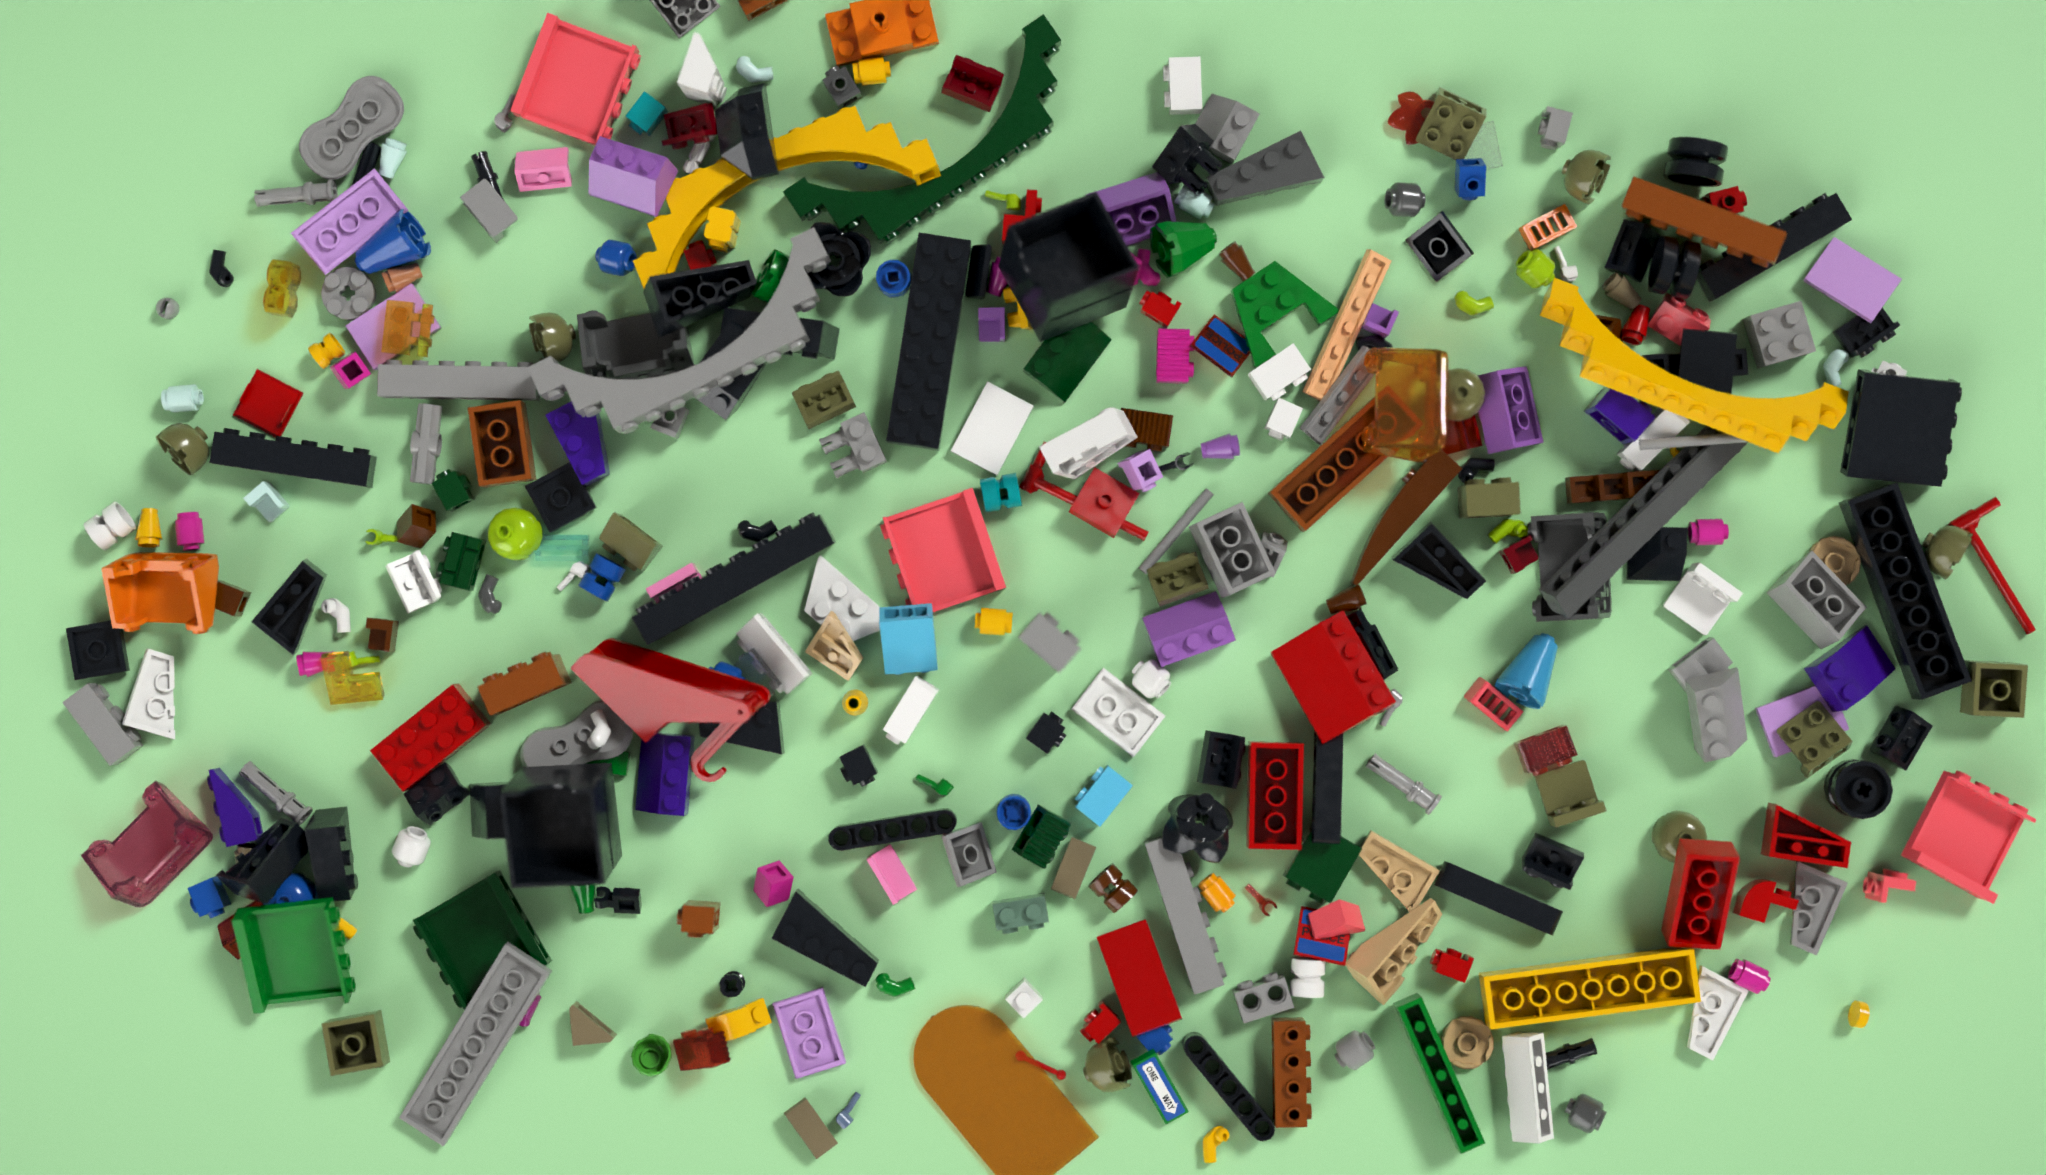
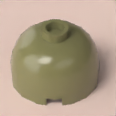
(1585, 174)
(551, 335)
(1464, 394)
(185, 446)
(1946, 549)
(1671, 828)
(1107, 1066)

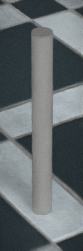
(1688, 441)
(1177, 529)

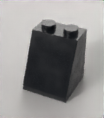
(487, 810)

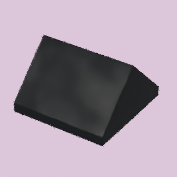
(1439, 246)

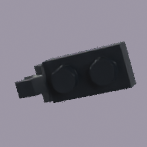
(1373, 644)

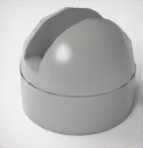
(171, 310)

